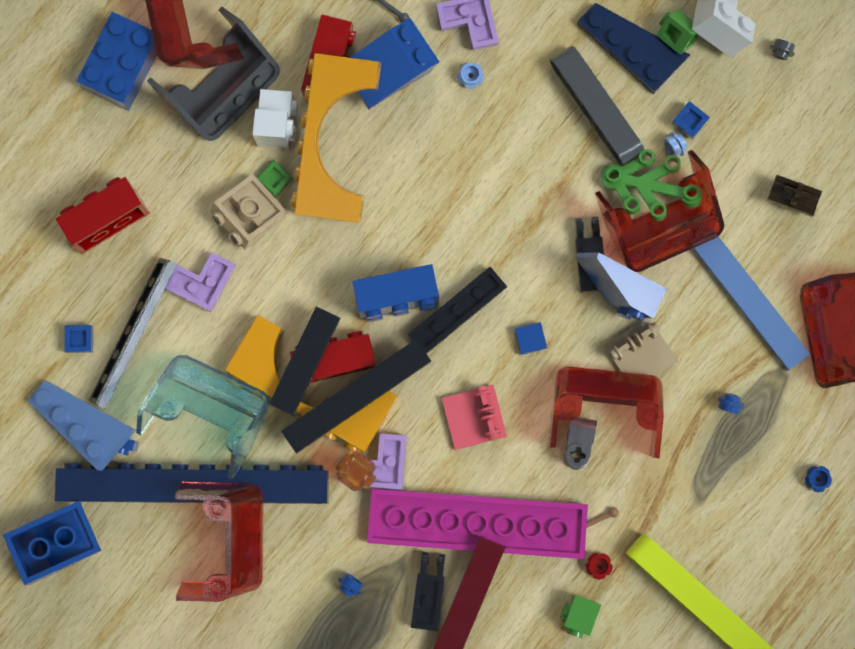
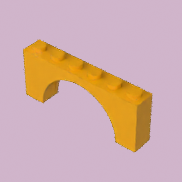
(331, 81)
(256, 366)

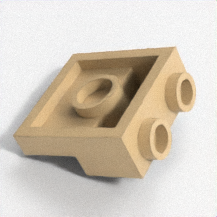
(247, 212)

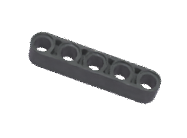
(597, 105)

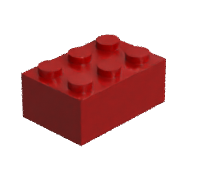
(102, 215)

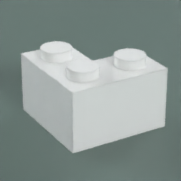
(723, 25)
(273, 119)

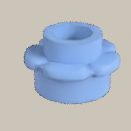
(471, 68)
(675, 144)

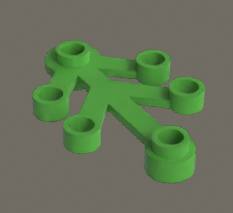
(647, 184)

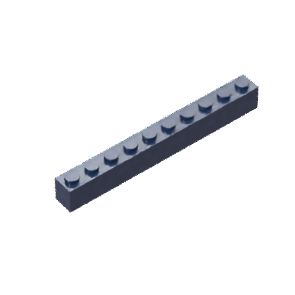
(161, 485)

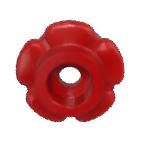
(604, 560)

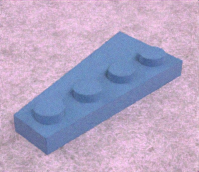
(84, 426)

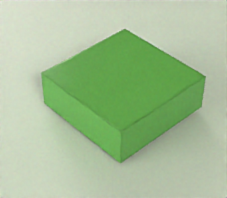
(274, 178)

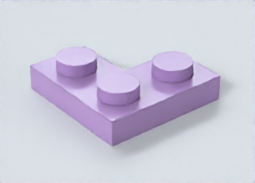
(474, 15)
(203, 288)
(390, 462)

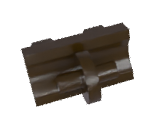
(794, 195)

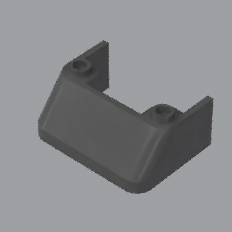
(228, 88)

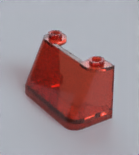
(830, 328)

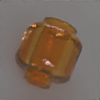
(355, 471)

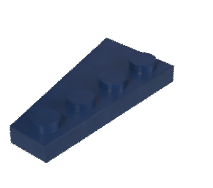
(633, 47)

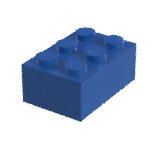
(119, 61)
(396, 293)

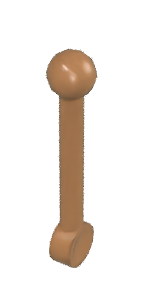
(612, 512)

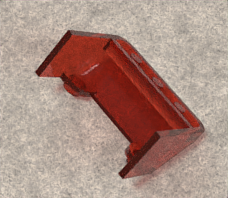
(174, 39)
(650, 242)
(612, 387)
(243, 511)

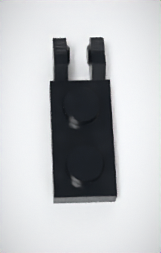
(587, 245)
(428, 595)

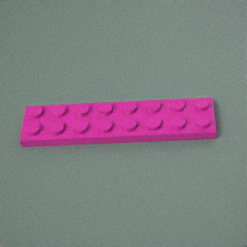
(460, 520)

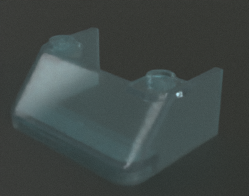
(211, 396)

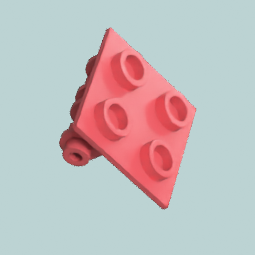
(474, 417)

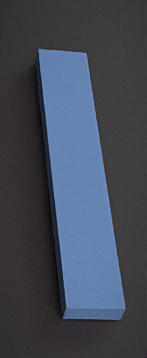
(752, 302)

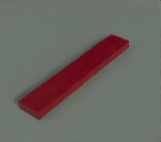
(470, 594)

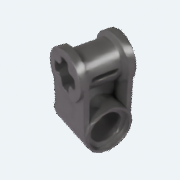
(579, 437)

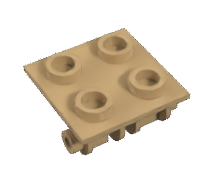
(641, 350)

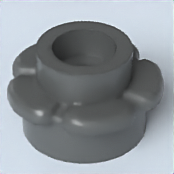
(782, 49)

